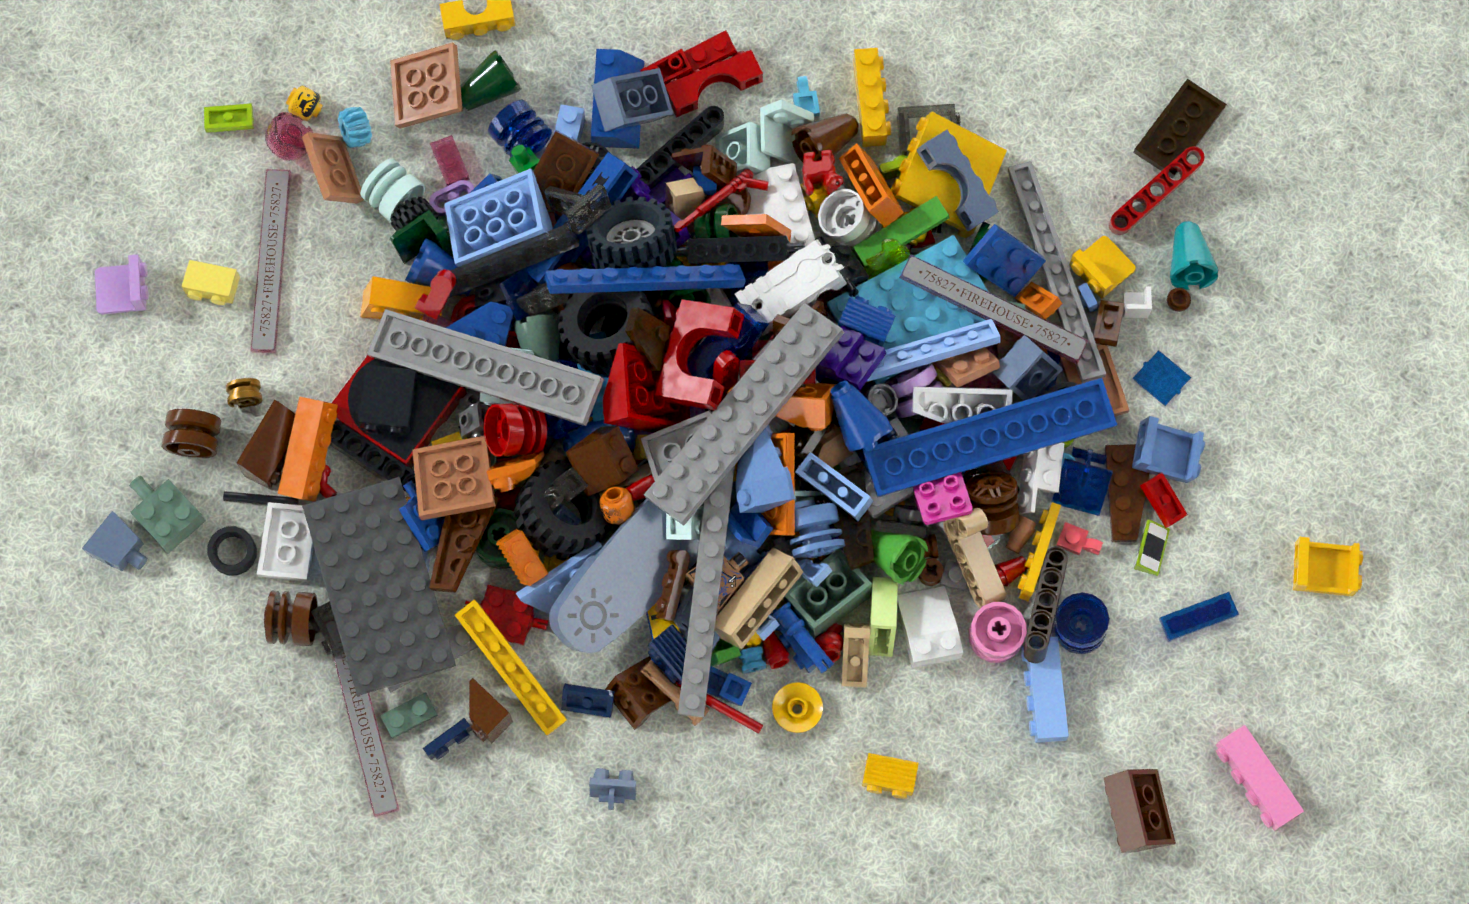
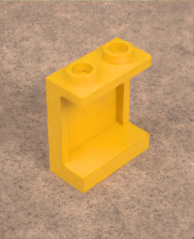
(1327, 567)

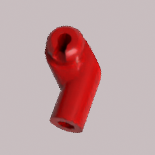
(325, 489)

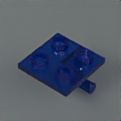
(1082, 484)

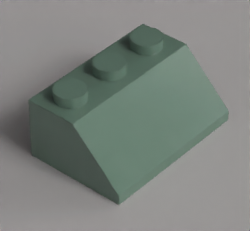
(832, 598)

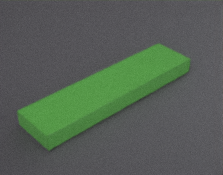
(905, 228)

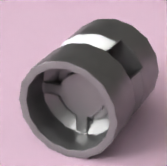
(883, 398)

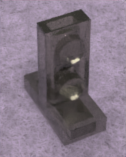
(579, 208)

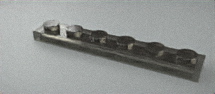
(514, 258)

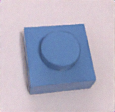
(1087, 298)

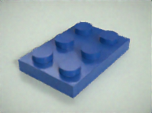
(1004, 260)

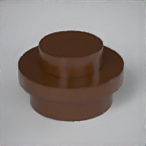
(1178, 299)

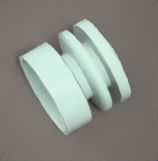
(390, 187)

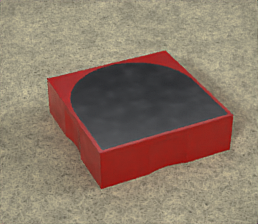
(431, 407)

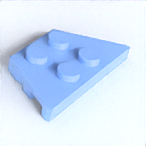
(546, 590)

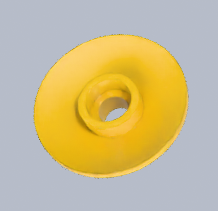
(802, 695)

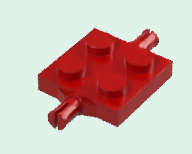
(510, 614)

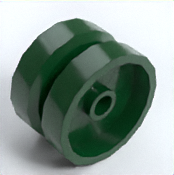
(710, 223)
(500, 524)

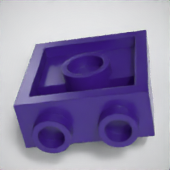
(851, 359)

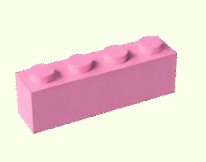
(1259, 778)

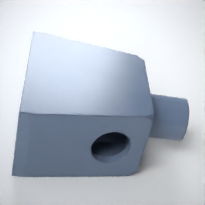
(115, 544)

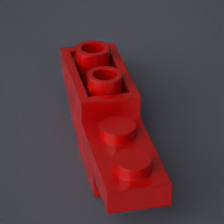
(698, 57)

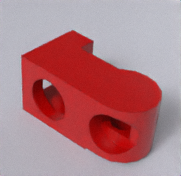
(440, 291)

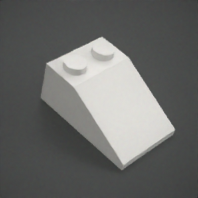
(929, 627)

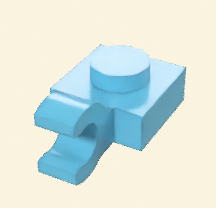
(804, 98)

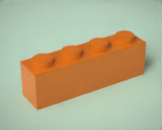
(871, 185)
(307, 449)

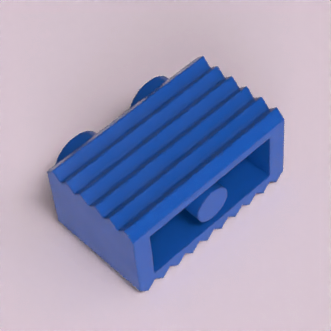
(868, 320)

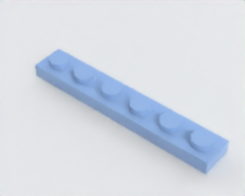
(937, 348)

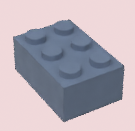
(632, 99)

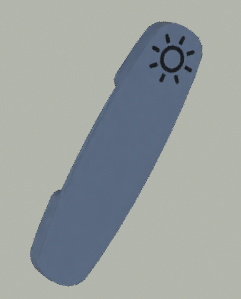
(618, 581)

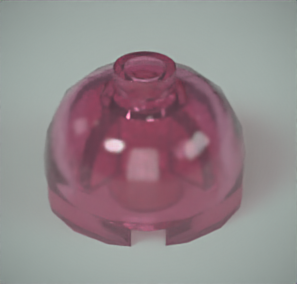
(285, 136)

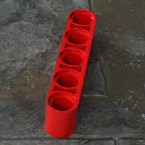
(1161, 180)

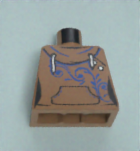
(730, 580)

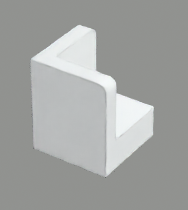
(1137, 304)

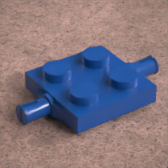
(426, 531)

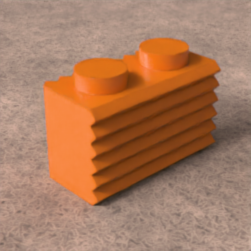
(522, 557)

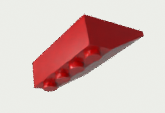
(631, 395)

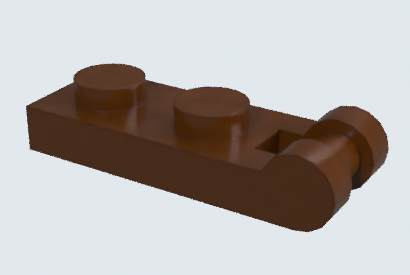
(672, 584)

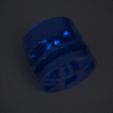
(519, 126)
(1087, 610)

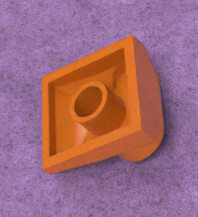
(510, 472)

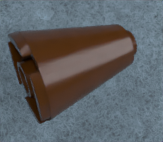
(824, 134)

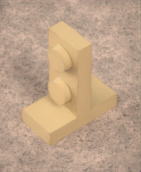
(855, 654)

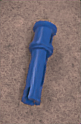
(795, 628)

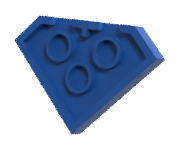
(488, 323)

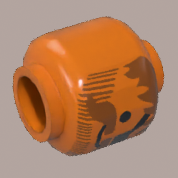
(617, 505)

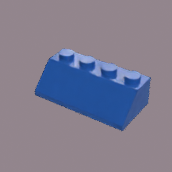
(611, 64)

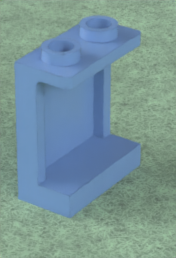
(1168, 451)

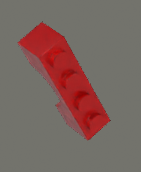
(739, 70)

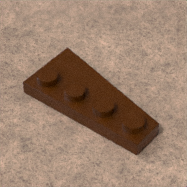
(1124, 493)

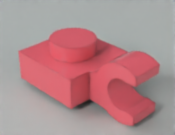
(1074, 540)

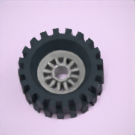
(632, 235)

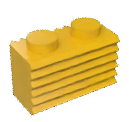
(890, 775)

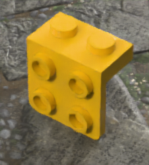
(1102, 266)

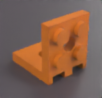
(754, 226)

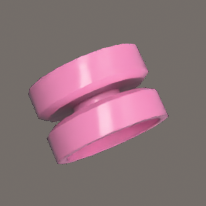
(1001, 618)

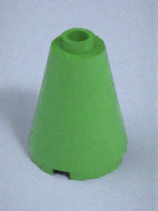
(899, 555)

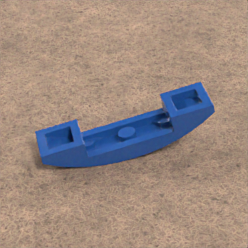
(724, 685)

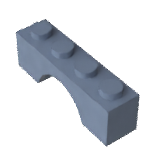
(944, 155)

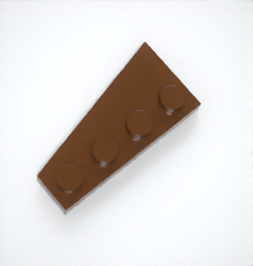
(457, 546)

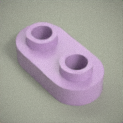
(448, 194)

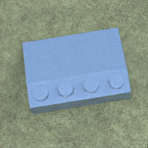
(496, 217)

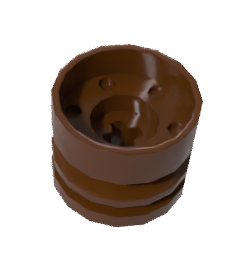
(997, 497)
(285, 617)

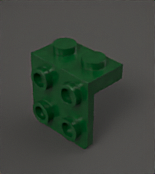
(410, 238)

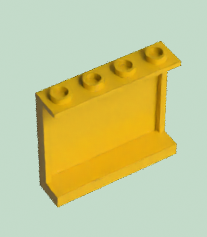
(920, 185)

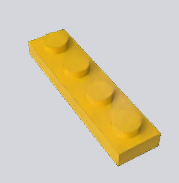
(1035, 560)

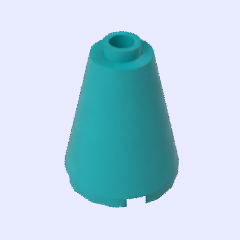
(1191, 258)

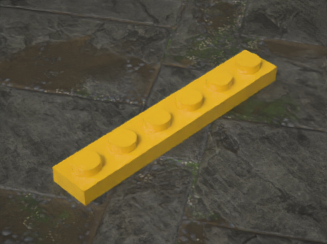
(511, 667)

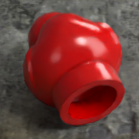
(831, 642)

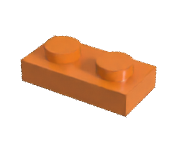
(1038, 300)

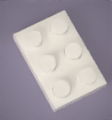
(285, 544)

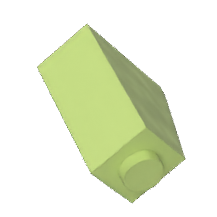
(883, 616)

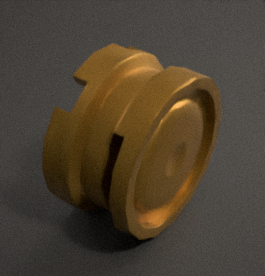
(244, 392)

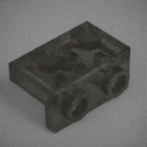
(541, 300)

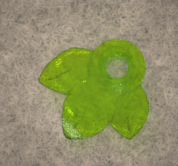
(890, 256)

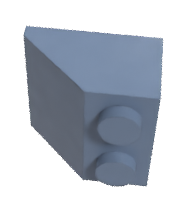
(1027, 369)

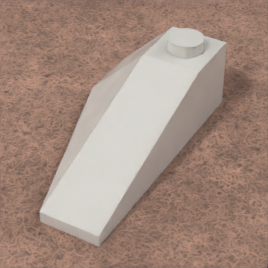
(954, 404)

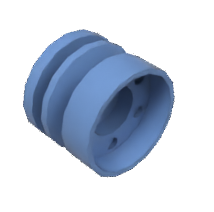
(815, 532)

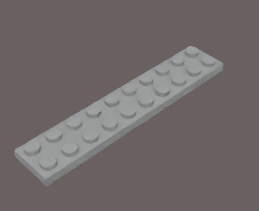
(486, 367)
(743, 414)

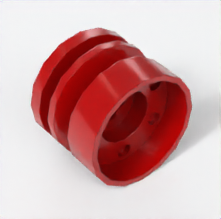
(514, 430)

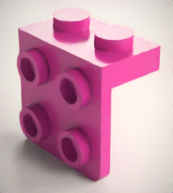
(942, 499)

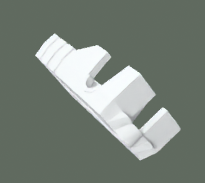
(794, 283)

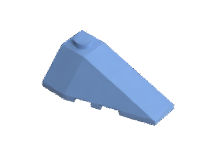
(761, 478)

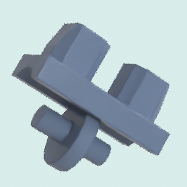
(612, 790)

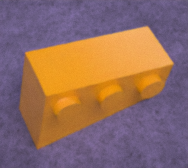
(392, 296)

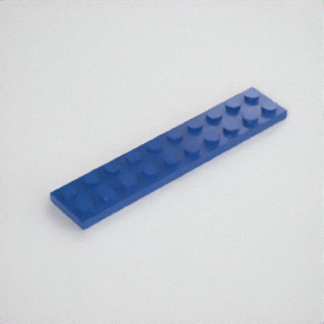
(990, 437)

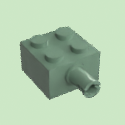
(165, 513)

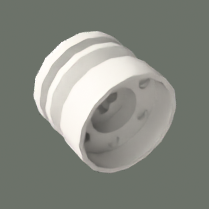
(847, 218)

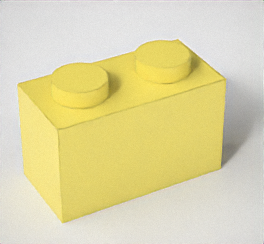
(210, 282)

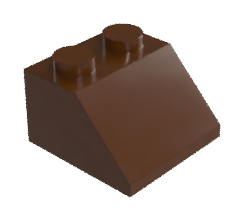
(602, 459)
(486, 713)

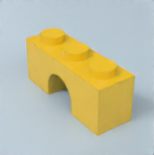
(459, 22)

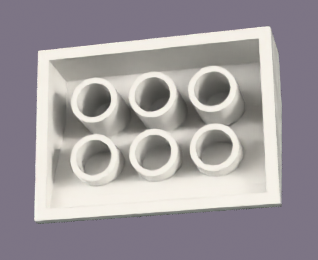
(783, 202)

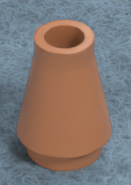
(1021, 534)

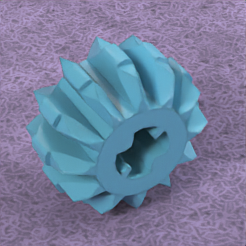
(354, 127)

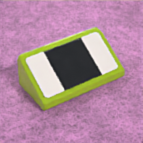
(1151, 548)

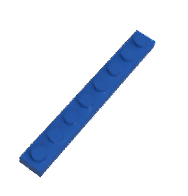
(644, 279)

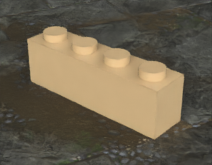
(757, 598)

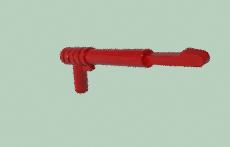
(739, 183)

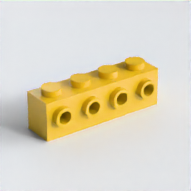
(870, 97)

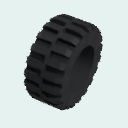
(583, 312)
(544, 528)

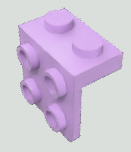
(121, 287)

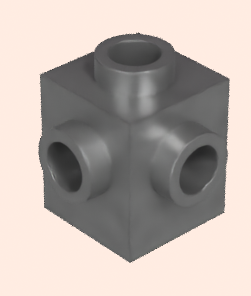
(472, 420)

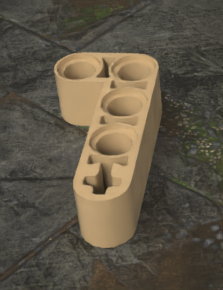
(974, 557)

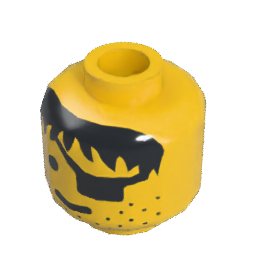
(304, 103)

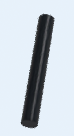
(258, 498)

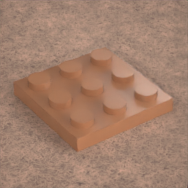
(426, 85)
(453, 478)

